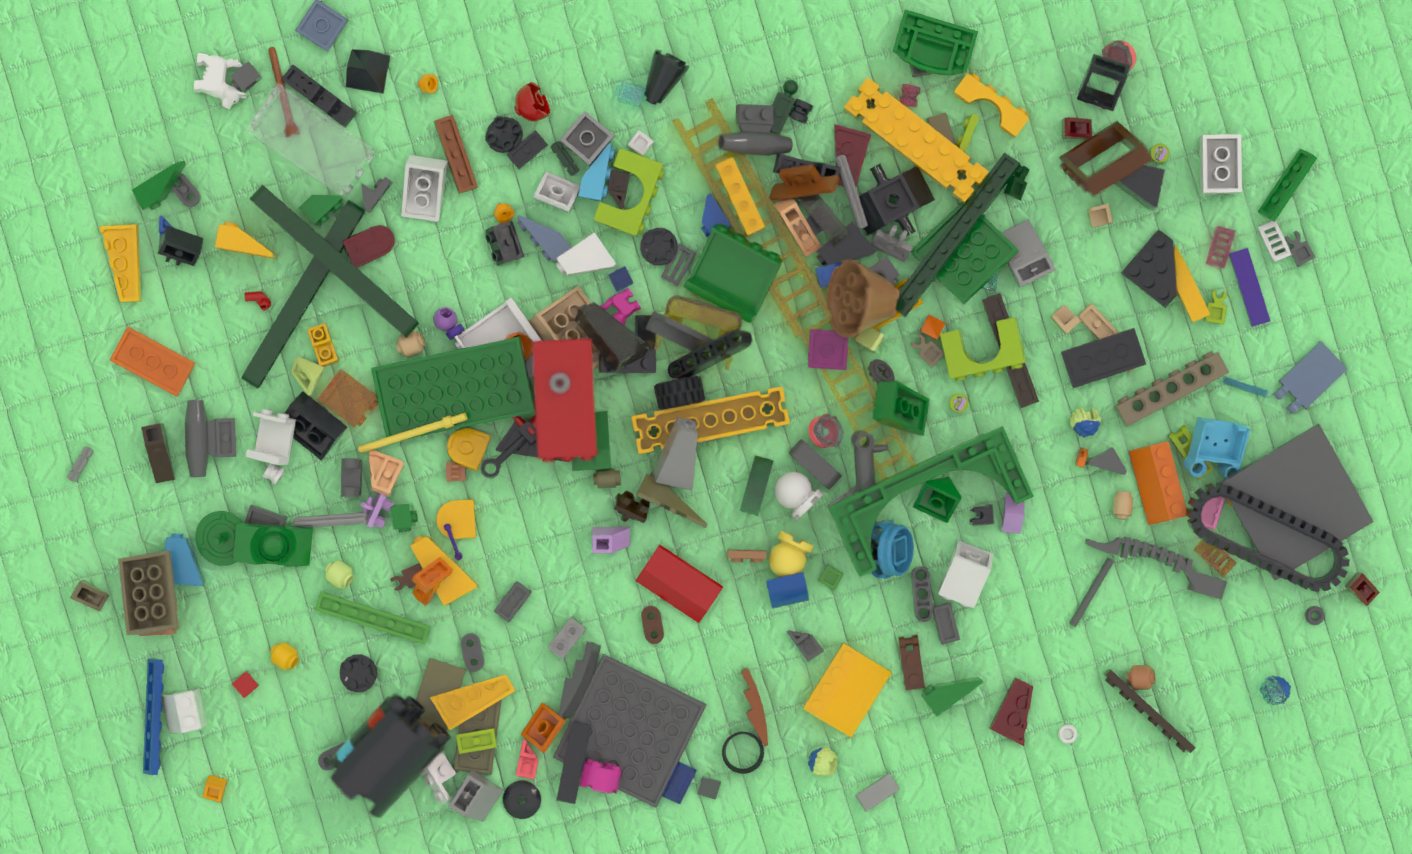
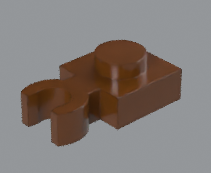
(407, 576)

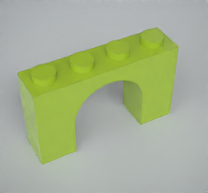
(648, 173)
(1010, 353)

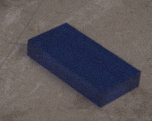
(679, 782)

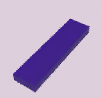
(1249, 287)

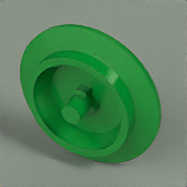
(216, 537)

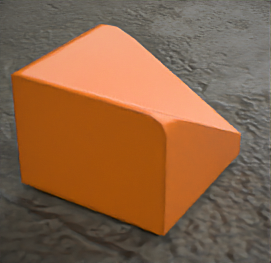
(932, 327)

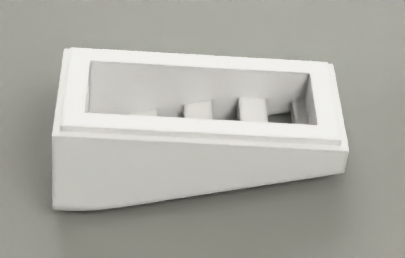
(1267, 243)

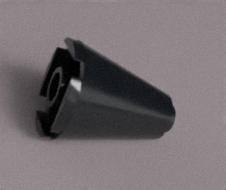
(663, 76)

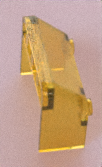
(683, 307)

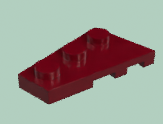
(852, 145)
(1013, 712)

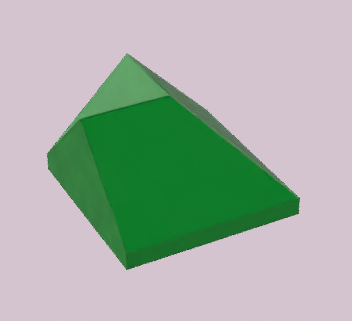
(938, 498)

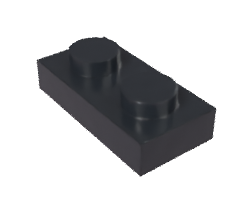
(527, 150)

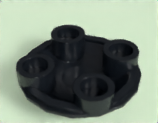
(504, 134)
(658, 246)
(358, 673)

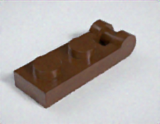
(911, 663)

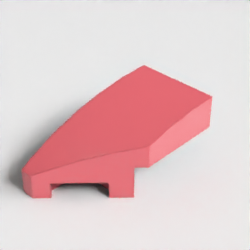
(527, 762)

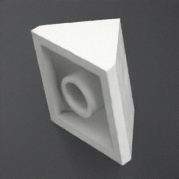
(557, 192)

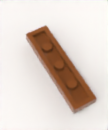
(455, 154)

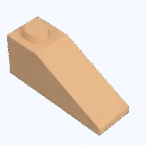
(797, 226)

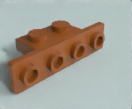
(802, 182)

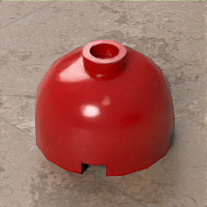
(531, 104)

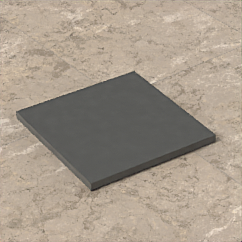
(1305, 482)
(635, 726)

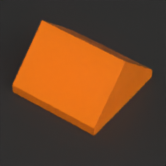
(543, 727)

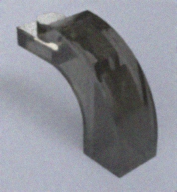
(824, 217)

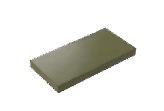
(437, 679)
(481, 760)

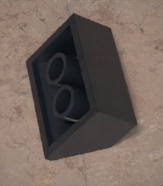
(314, 425)

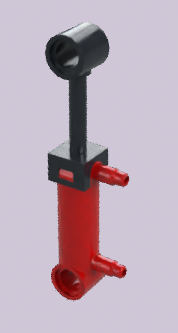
(528, 433)

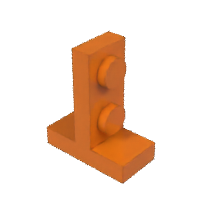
(429, 580)

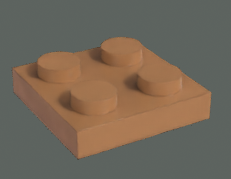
(754, 555)

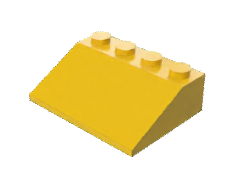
(846, 689)

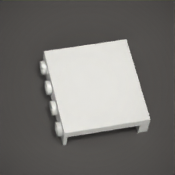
(496, 327)

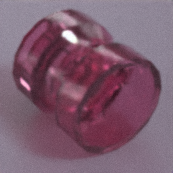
(909, 95)

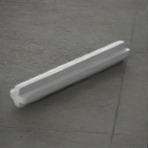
(851, 192)
(331, 520)

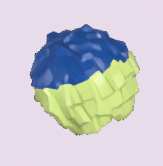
(1085, 422)
(823, 762)

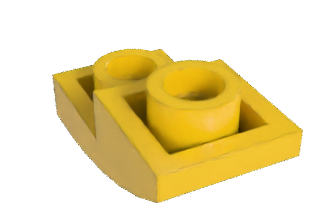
(323, 345)

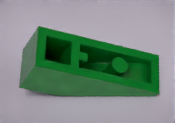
(158, 187)

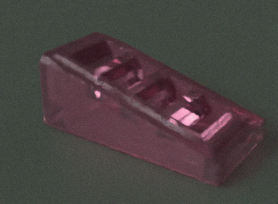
(1215, 238)

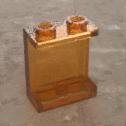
(348, 398)

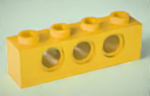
(740, 196)

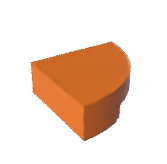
(1081, 458)

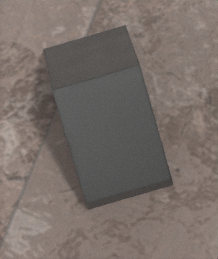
(1109, 461)

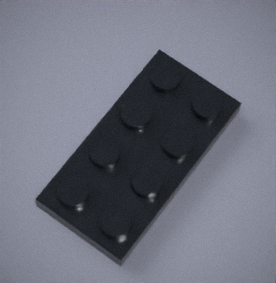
(1103, 357)

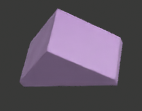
(1012, 515)

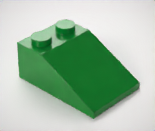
(900, 407)
(603, 457)
(946, 694)

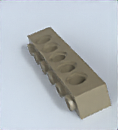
(1216, 370)

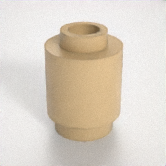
(1122, 505)

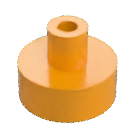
(428, 83)
(503, 213)

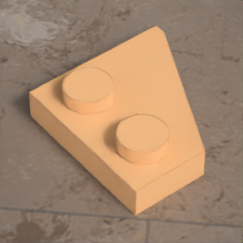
(384, 472)

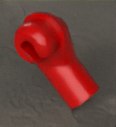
(260, 298)

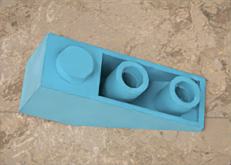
(593, 181)

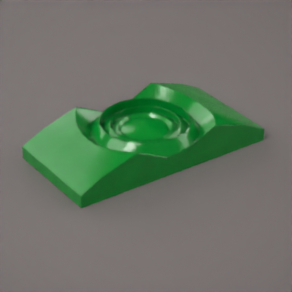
(272, 544)

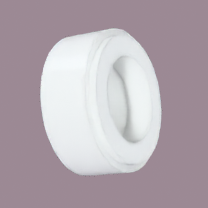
(1067, 733)

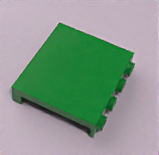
(734, 272)

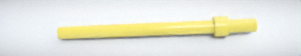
(446, 422)

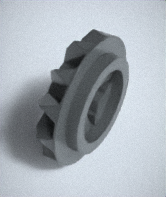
(880, 366)

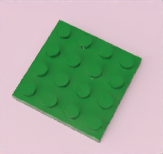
(975, 260)

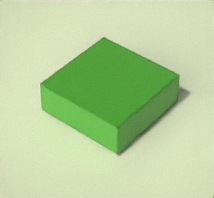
(830, 577)

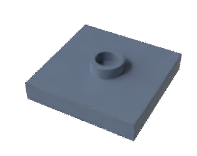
(321, 25)

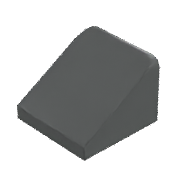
(709, 787)

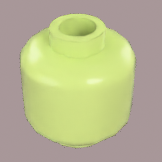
(339, 574)

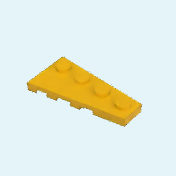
(470, 700)

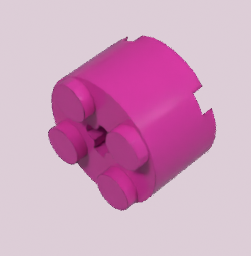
(600, 777)

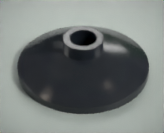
(522, 789)

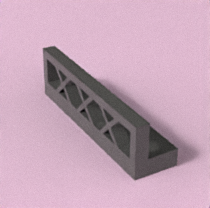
(676, 332)

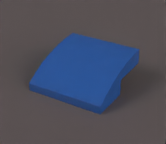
(787, 590)

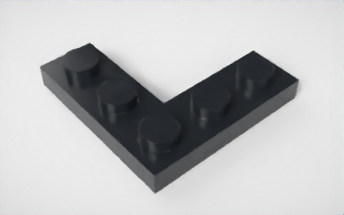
(643, 365)

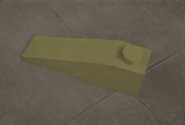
(664, 497)

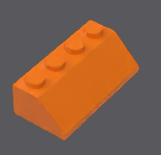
(1158, 483)

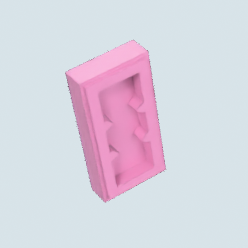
(1211, 512)

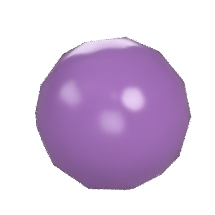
(445, 319)

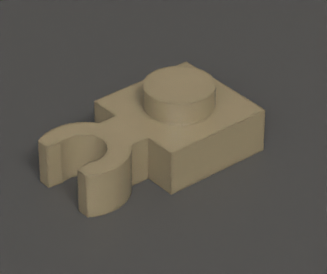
(929, 352)

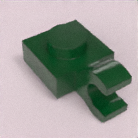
(1016, 185)

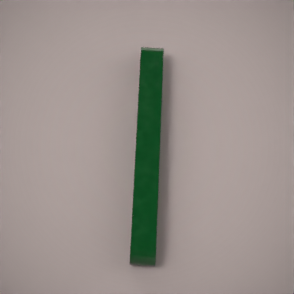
(334, 261)
(300, 298)

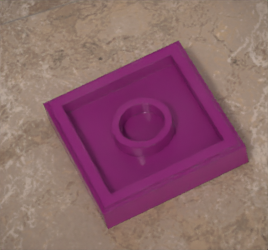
(827, 350)

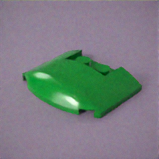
(934, 44)

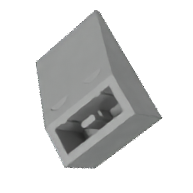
(1032, 259)

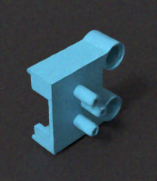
(1217, 442)

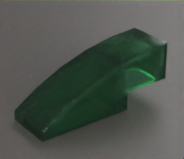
(756, 485)

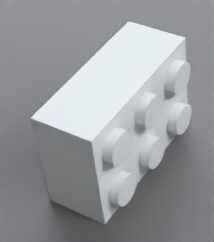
(1220, 164)

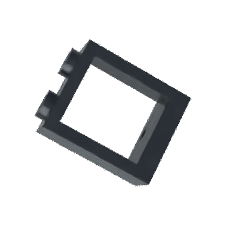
(1107, 68)

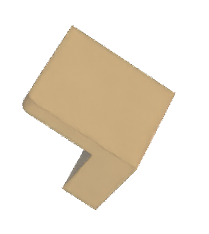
(1099, 215)
(1065, 319)

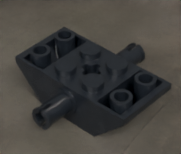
(911, 194)

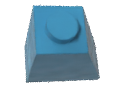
(183, 561)

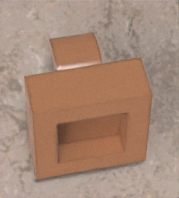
(455, 472)

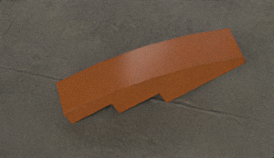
(755, 714)

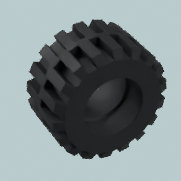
(679, 392)

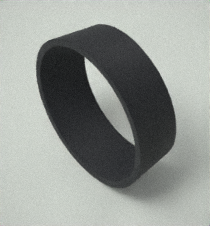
(746, 770)

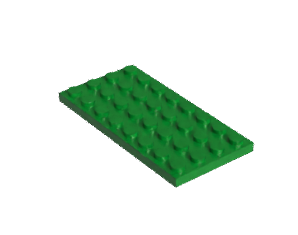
(479, 380)

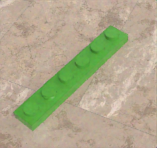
(372, 618)

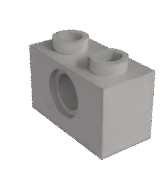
(566, 637)

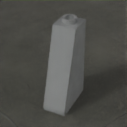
(678, 456)

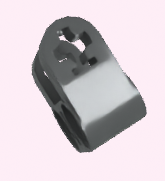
(351, 477)

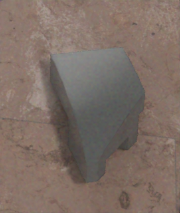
(806, 643)

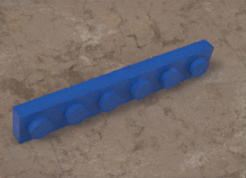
(153, 725)

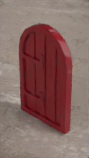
(369, 245)

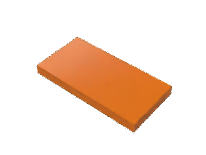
(152, 361)

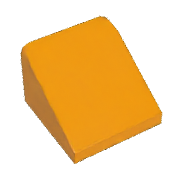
(214, 788)

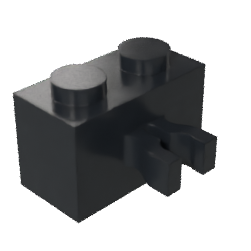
(180, 246)

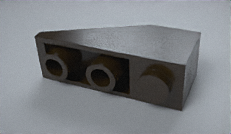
(158, 452)

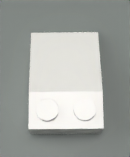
(423, 188)

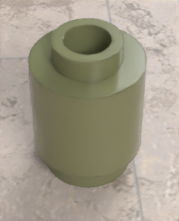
(607, 478)

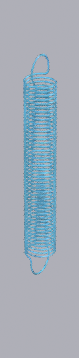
(1248, 387)

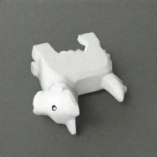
(215, 78)

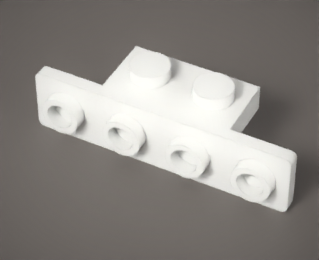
(436, 774)

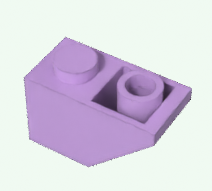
(610, 539)

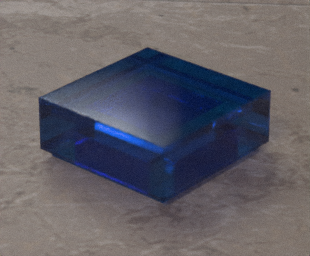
(620, 279)

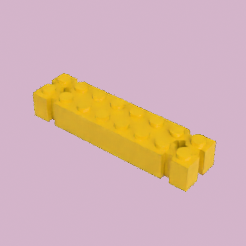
(916, 140)
(714, 418)

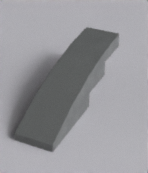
(576, 687)

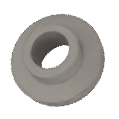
(556, 388)

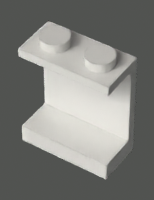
(273, 438)

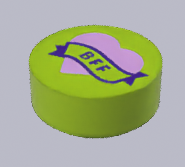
(1159, 153)
(958, 403)

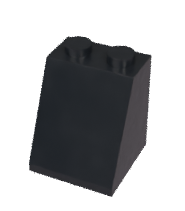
(1144, 185)

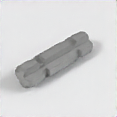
(80, 463)

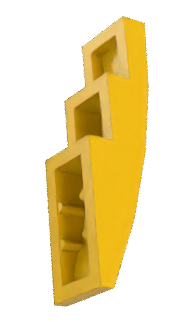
(1188, 290)

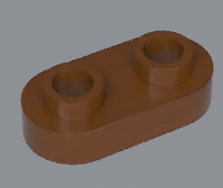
(652, 624)

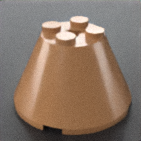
(859, 298)

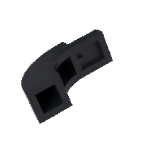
(784, 161)

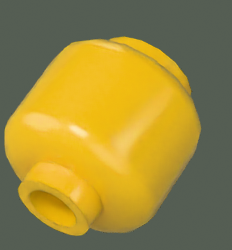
(284, 656)

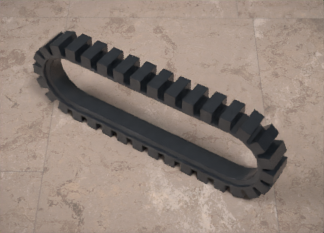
(1256, 558)

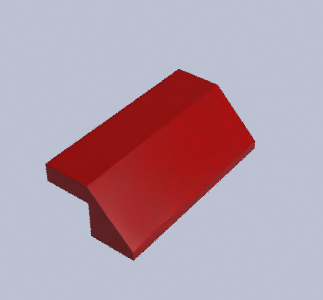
(679, 583)

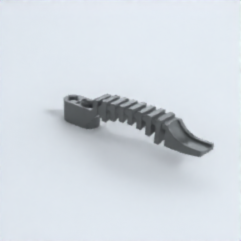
(1197, 582)

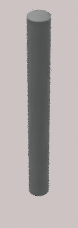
(1091, 592)

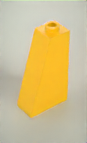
(454, 585)

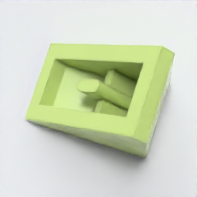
(870, 339)
(307, 374)

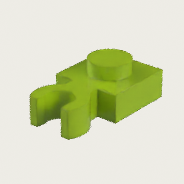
(1216, 309)

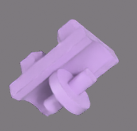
(379, 502)

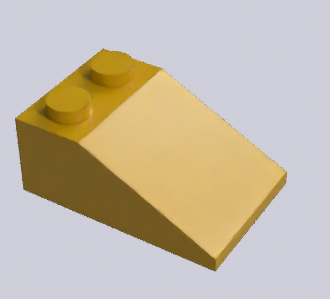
(237, 240)

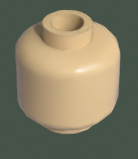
(411, 345)

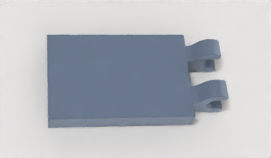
(1310, 377)

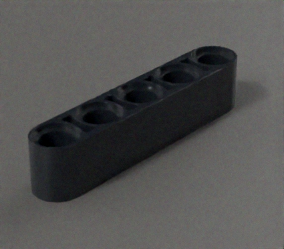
(716, 351)

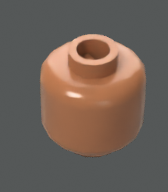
(1141, 677)

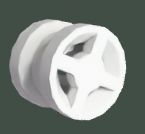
(274, 473)

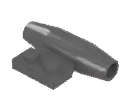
(755, 134)
(206, 438)

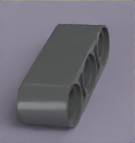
(815, 464)
(921, 603)

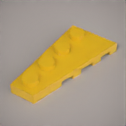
(124, 257)

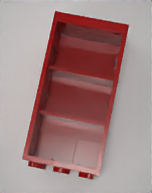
(565, 418)

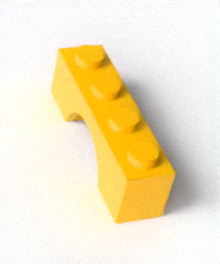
(1011, 118)

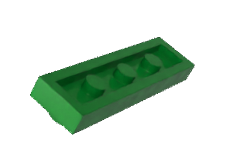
(1287, 185)

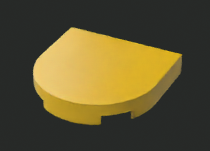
(468, 447)
(460, 516)

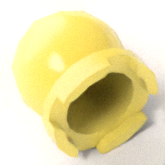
(788, 555)

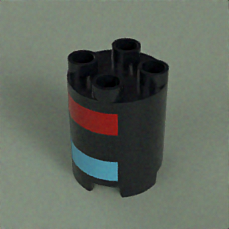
(387, 753)

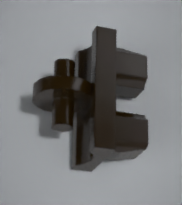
(631, 509)

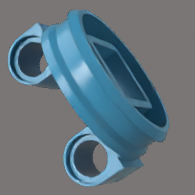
(892, 535)

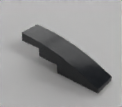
(319, 95)
(573, 762)

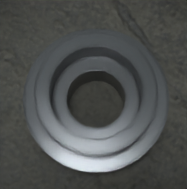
(1320, 615)

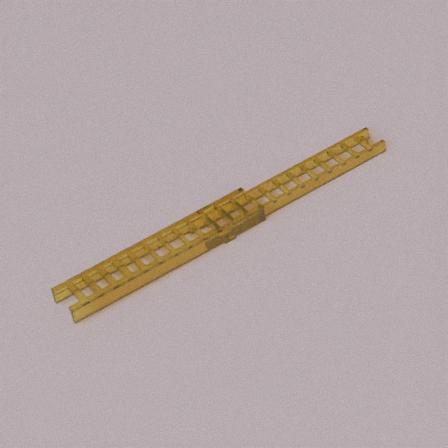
(798, 259)

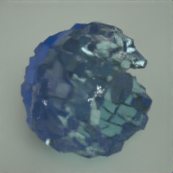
(1275, 690)

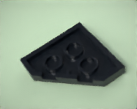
(1155, 269)

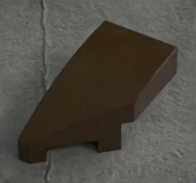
(618, 186)

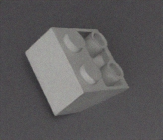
(475, 796)

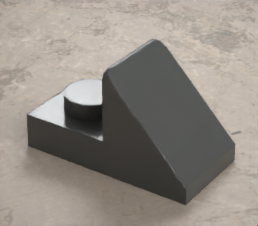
(372, 198)

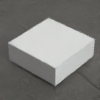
(640, 143)

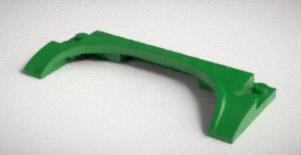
(985, 454)

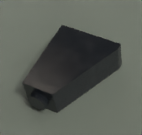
(849, 248)

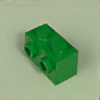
(403, 517)

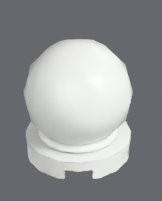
(795, 492)

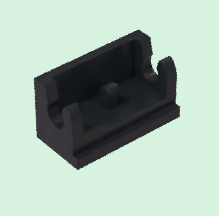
(985, 516)

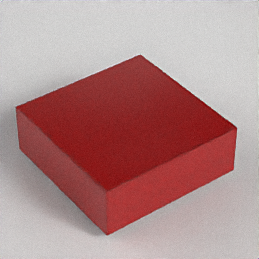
(245, 684)

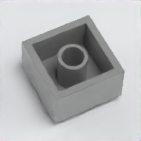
(587, 138)

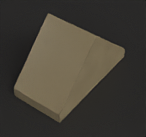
(89, 595)

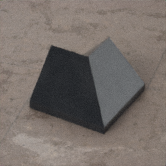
(367, 70)

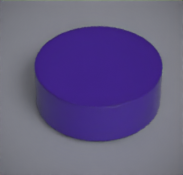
(455, 331)

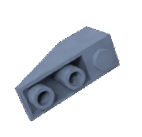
(549, 239)

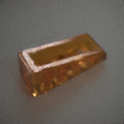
(1202, 546)

